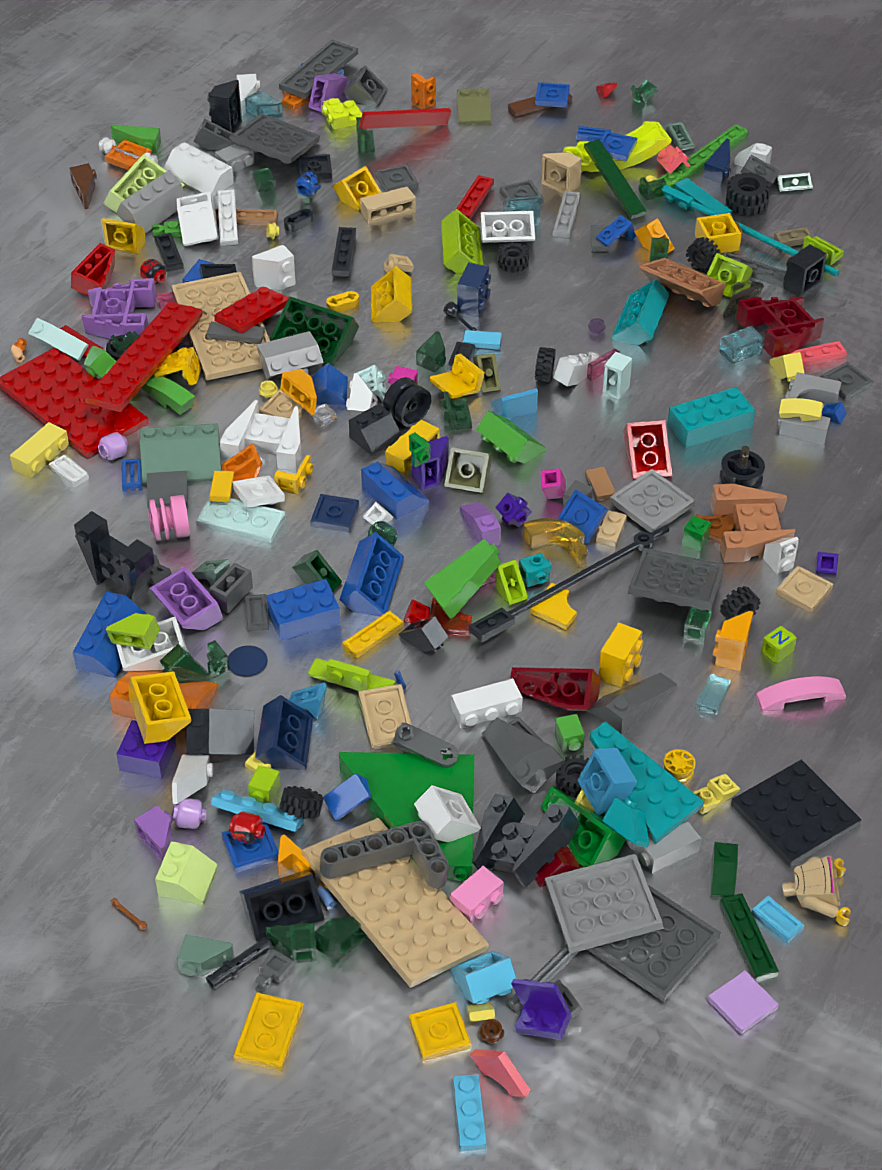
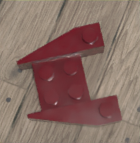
(788, 321)

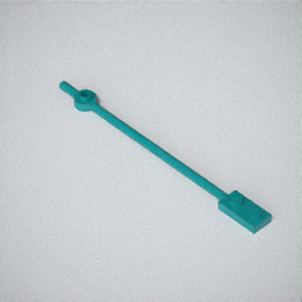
(687, 202)

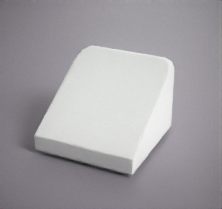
(377, 513)

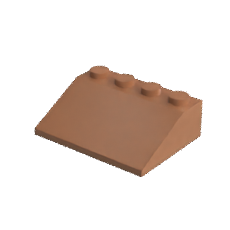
(685, 281)

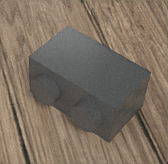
(232, 587)

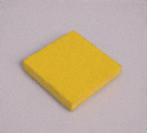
(439, 1031)

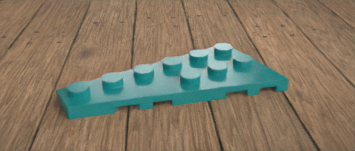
(657, 792)

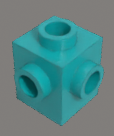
(535, 569)

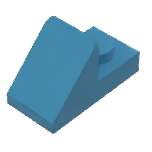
(310, 698)

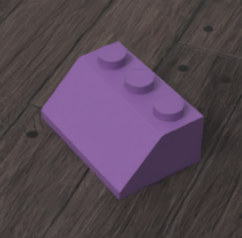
(187, 600)

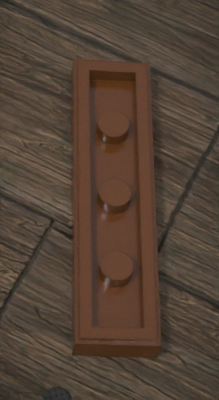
(527, 106)

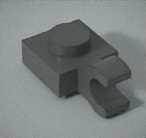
(274, 968)

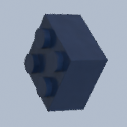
(473, 289)

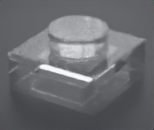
(324, 415)

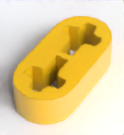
(343, 301)

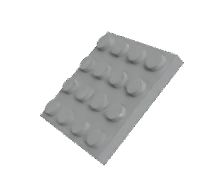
(603, 903)

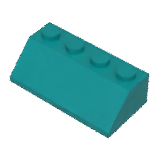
(641, 314)

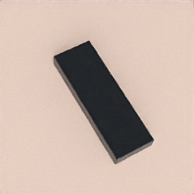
(168, 252)

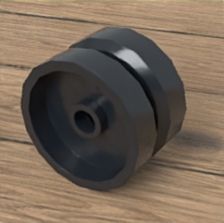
(407, 401)

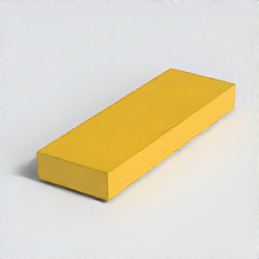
(372, 634)

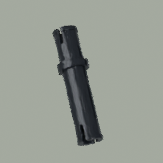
(216, 978)

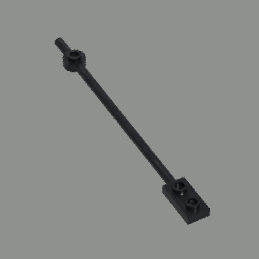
(502, 619)

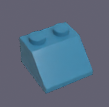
(606, 778)

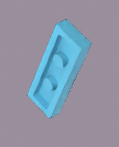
(469, 1112)

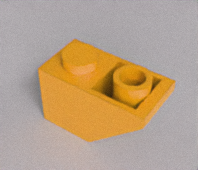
(649, 230)

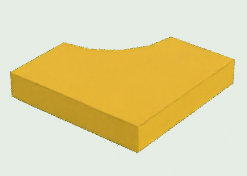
(556, 609)

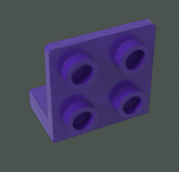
(543, 1009)

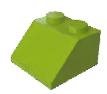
(728, 271)

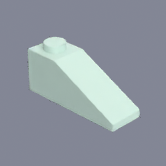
(56, 338)

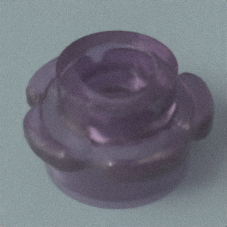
(596, 326)

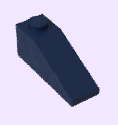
(718, 165)

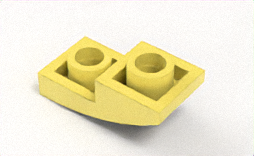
(804, 408)
(716, 792)

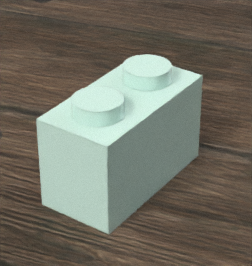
(617, 375)

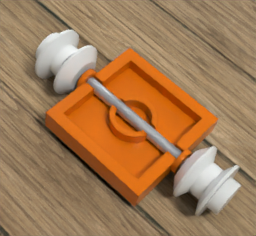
(125, 153)

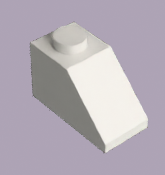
(758, 150)

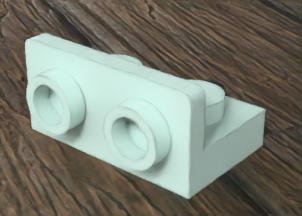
(374, 380)

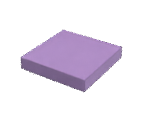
(743, 1002)

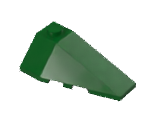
(594, 839)

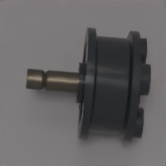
(742, 468)

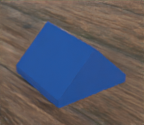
(330, 386)

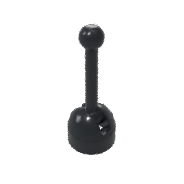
(452, 311)

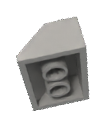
(289, 354)

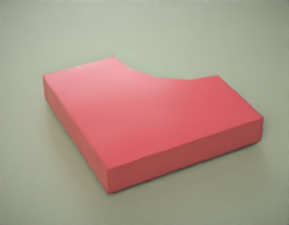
(500, 1068)

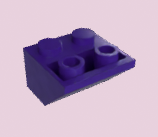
(433, 471)

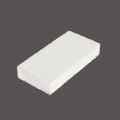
(69, 471)

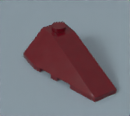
(561, 687)

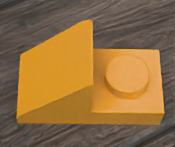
(291, 856)

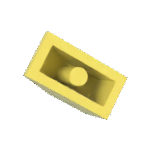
(787, 365)

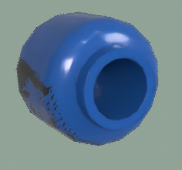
(308, 184)

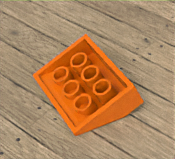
(196, 694)

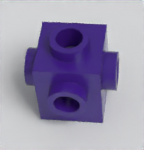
(513, 509)

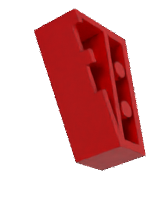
(94, 270)

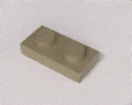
(792, 237)

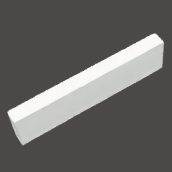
(227, 217)

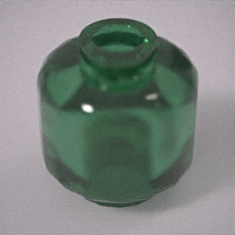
(385, 530)

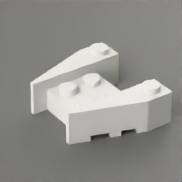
(267, 433)

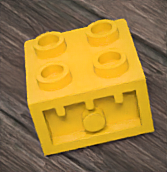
(183, 360)
(462, 380)

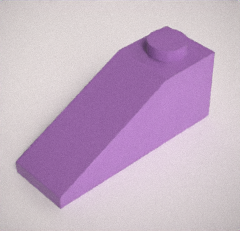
(482, 523)

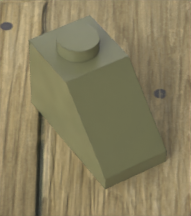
(488, 364)

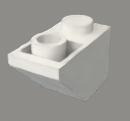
(361, 396)
(781, 554)

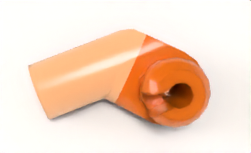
(18, 348)

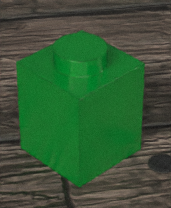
(696, 533)

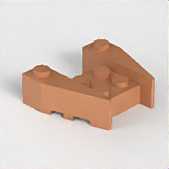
(754, 519)

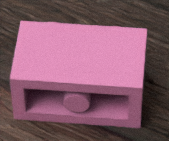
(478, 894)

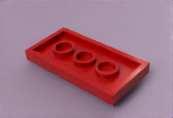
(251, 309)

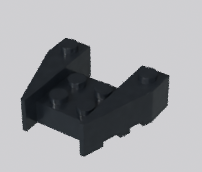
(112, 559)
(520, 847)

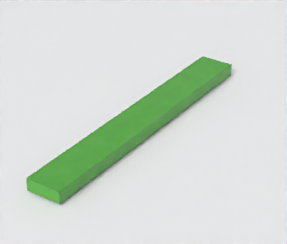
(699, 158)

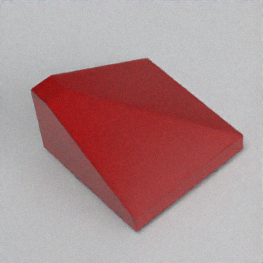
(606, 89)
(416, 612)

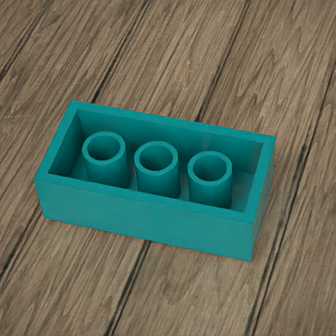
(711, 417)

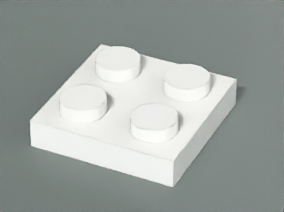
(258, 491)

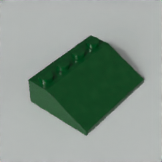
(329, 328)

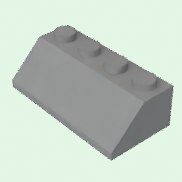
(153, 202)

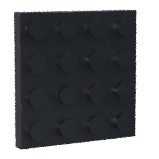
(796, 812)

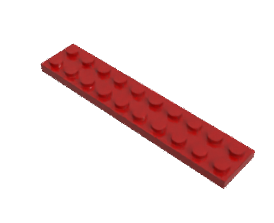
(143, 357)

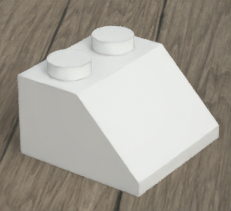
(274, 268)
(446, 814)

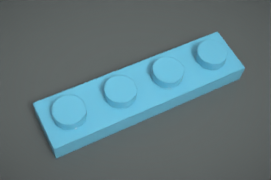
(267, 811)

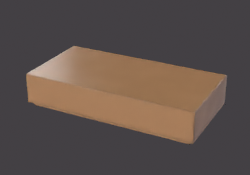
(600, 482)

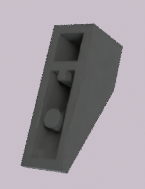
(213, 136)

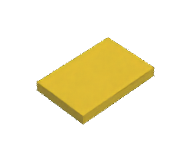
(268, 1031)

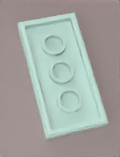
(235, 518)

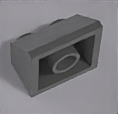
(365, 88)

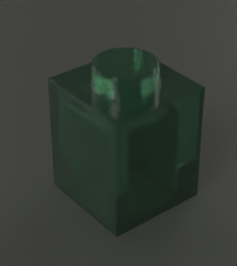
(697, 624)

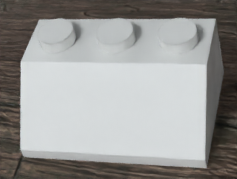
(507, 226)

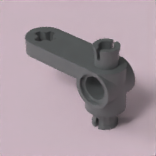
(412, 739)

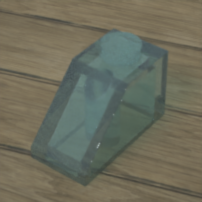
(260, 103)

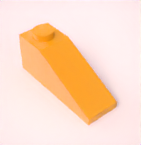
(300, 388)

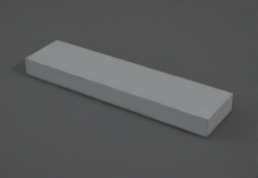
(566, 214)

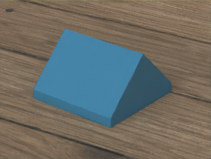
(516, 404)

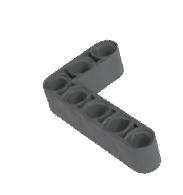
(387, 846)

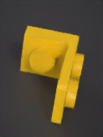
(293, 483)

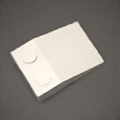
(149, 659)

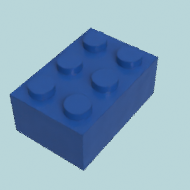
(303, 610)

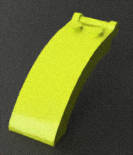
(650, 141)

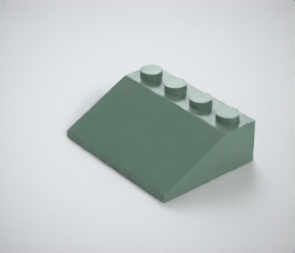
(181, 449)

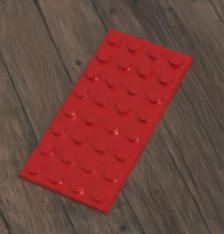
(55, 392)

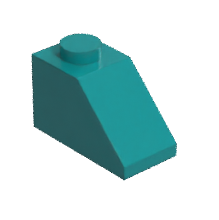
(628, 821)

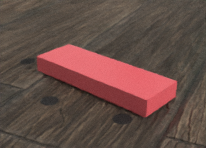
(822, 353)

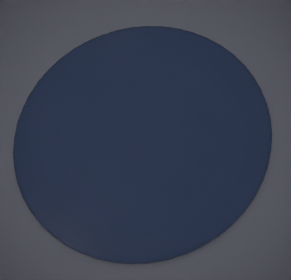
(247, 660)

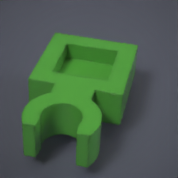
(169, 227)

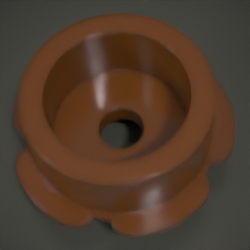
(491, 1025)

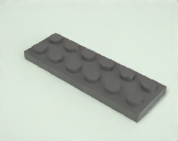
(325, 61)

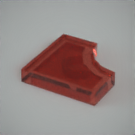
(455, 626)

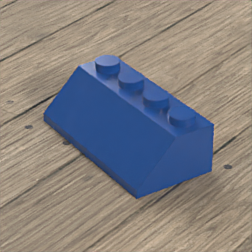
(372, 576)
(94, 649)

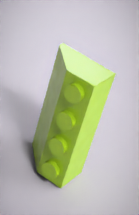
(460, 242)

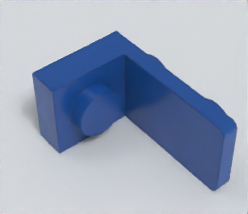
(617, 228)

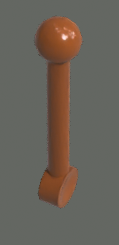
(142, 925)

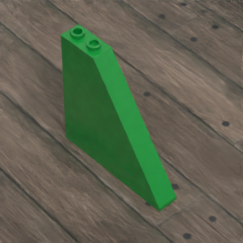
(401, 779)

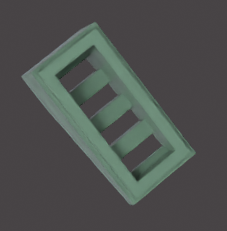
(679, 128)

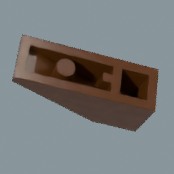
(83, 182)

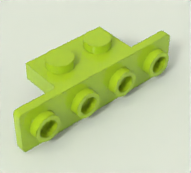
(347, 675)

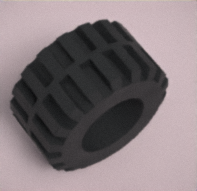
(747, 193)

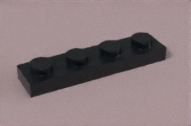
(344, 251)

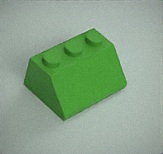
(509, 438)

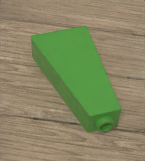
(463, 577)

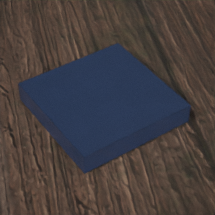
(334, 513)

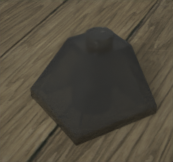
(741, 291)

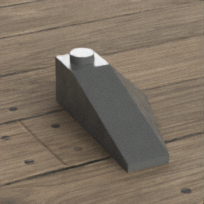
(632, 702)

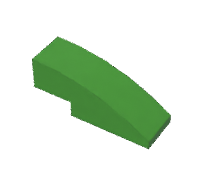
(169, 394)

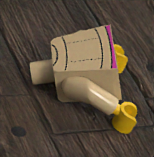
(818, 887)

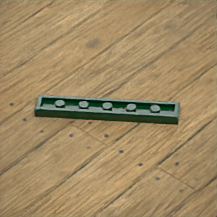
(615, 179)

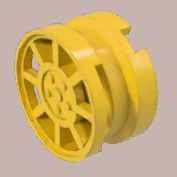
(679, 766)

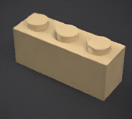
(388, 205)

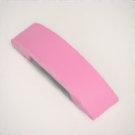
(799, 689)

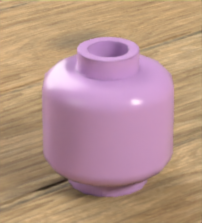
(113, 446)
(188, 813)

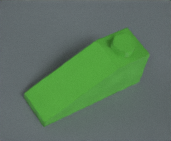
(143, 136)

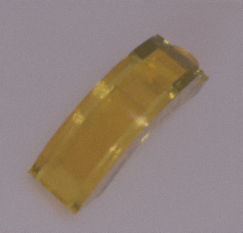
(556, 533)

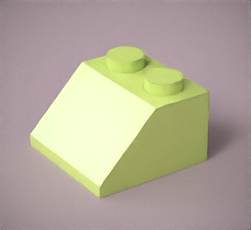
(185, 874)

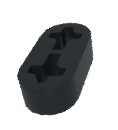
(298, 220)

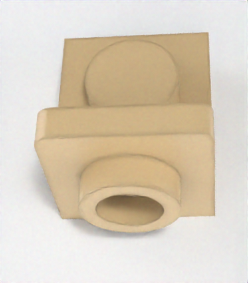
(401, 262)

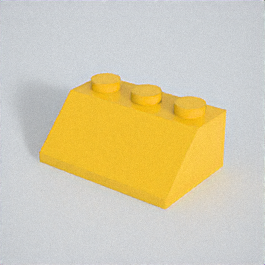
(391, 297)
(158, 706)

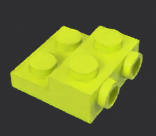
(340, 114)

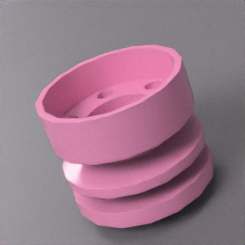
(169, 518)

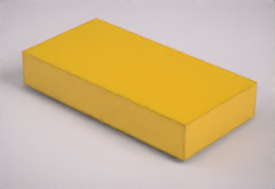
(221, 486)

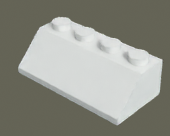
(199, 170)

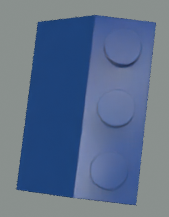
(391, 489)

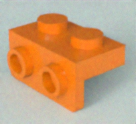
(423, 91)

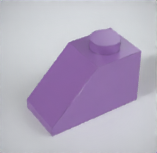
(155, 830)

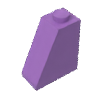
(326, 88)

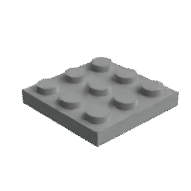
(652, 501)

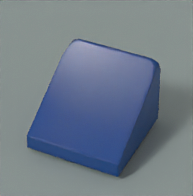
(835, 411)

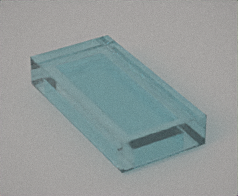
(713, 694)

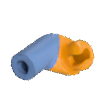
(326, 896)

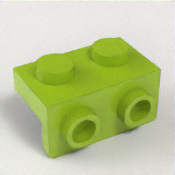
(833, 252)

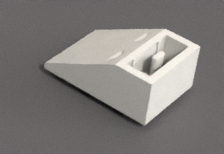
(197, 218)

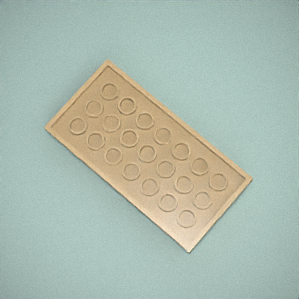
(217, 356)
(401, 912)

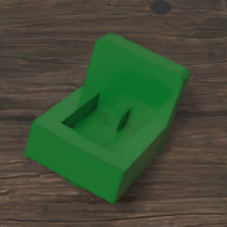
(420, 449)

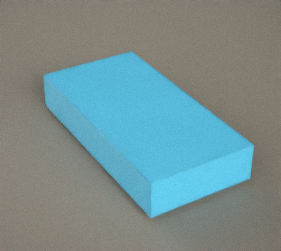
(483, 339)
(777, 919)

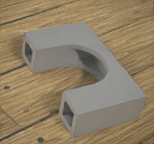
(811, 388)
(674, 847)

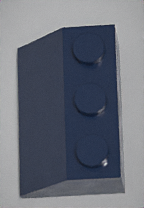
(284, 735)

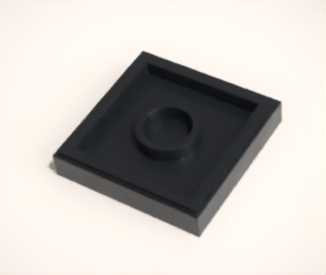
(316, 163)

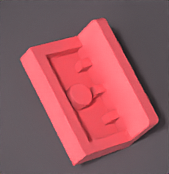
(671, 158)

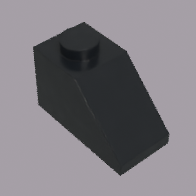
(425, 634)

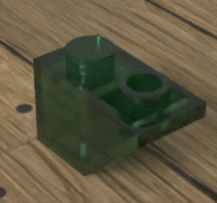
(294, 941)

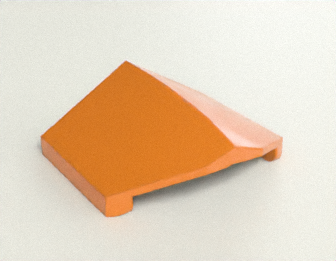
(244, 464)

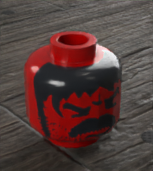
(153, 269)
(246, 827)

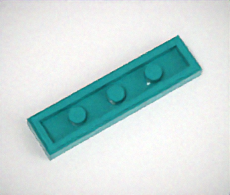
(700, 196)

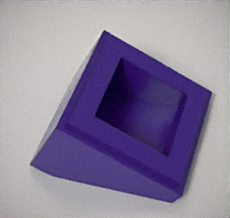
(827, 562)

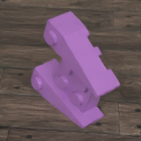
(115, 308)

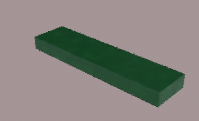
(749, 937)

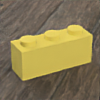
(39, 450)

